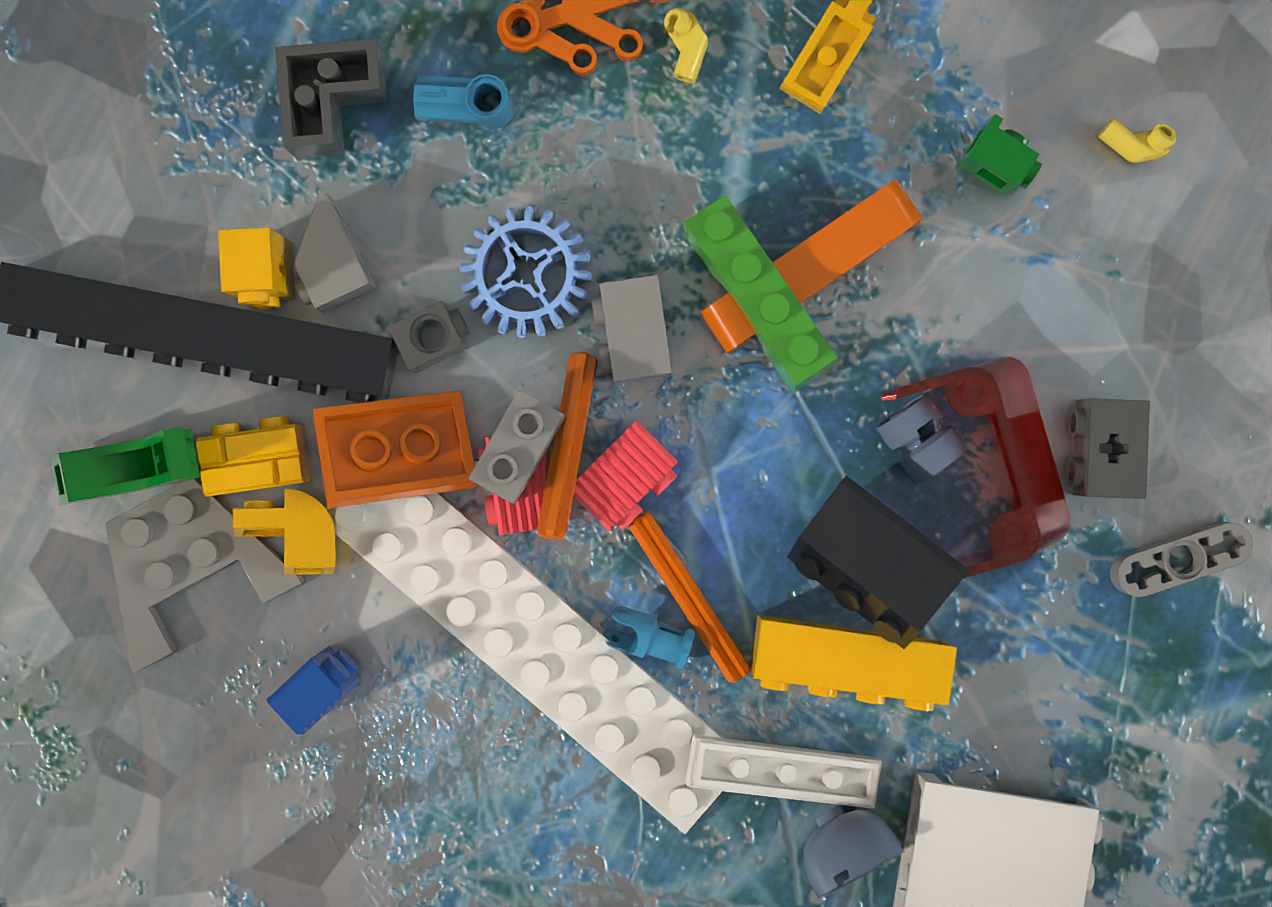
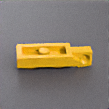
(829, 53)

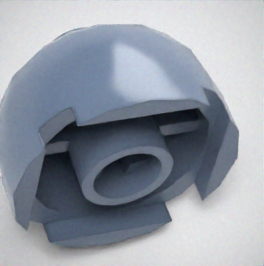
(847, 848)

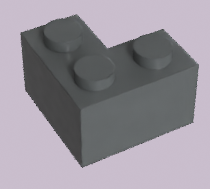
(320, 81)

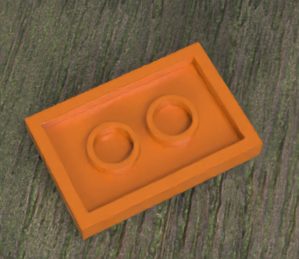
(393, 448)

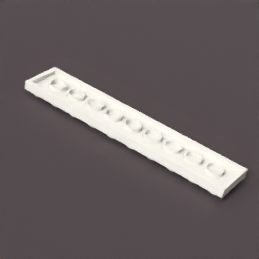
(535, 644)

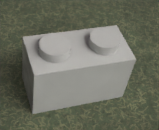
(633, 329)

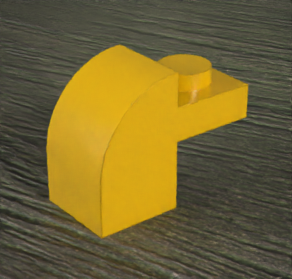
(302, 523)

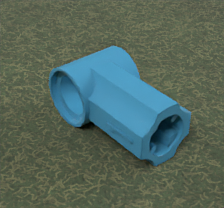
(459, 99)

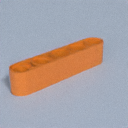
(825, 256)

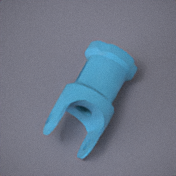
(650, 637)

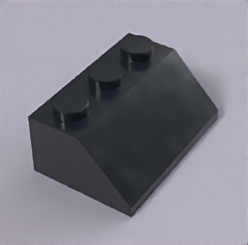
(876, 563)

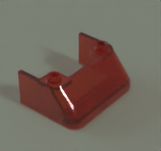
(1007, 398)

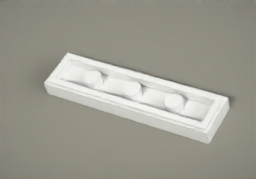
(783, 771)

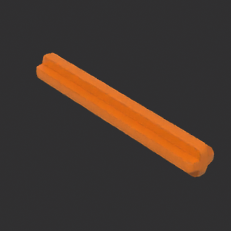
(567, 447)
(689, 597)

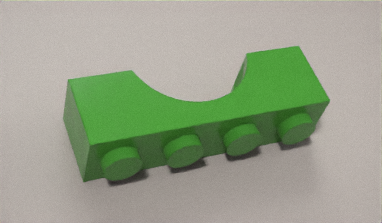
(761, 293)

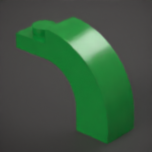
(126, 466)

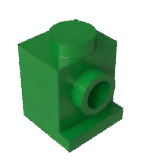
(1001, 157)

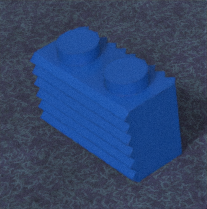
(315, 689)

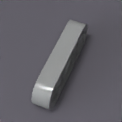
(1208, 535)

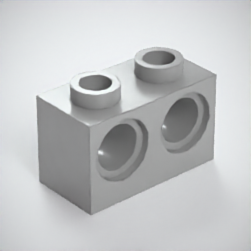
(517, 447)

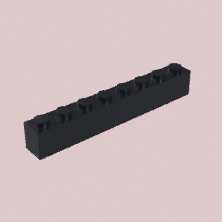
(196, 331)

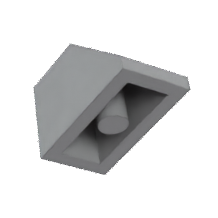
(329, 260)

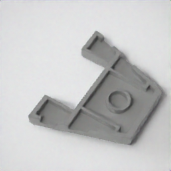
(172, 546)

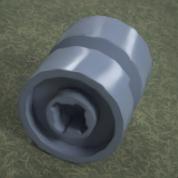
(930, 453)

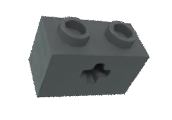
(1115, 423)

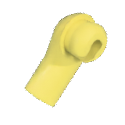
(689, 40)
(1138, 146)

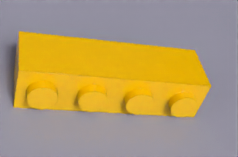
(851, 661)

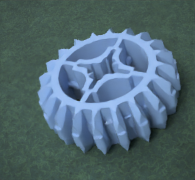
(506, 284)

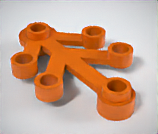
(575, 13)

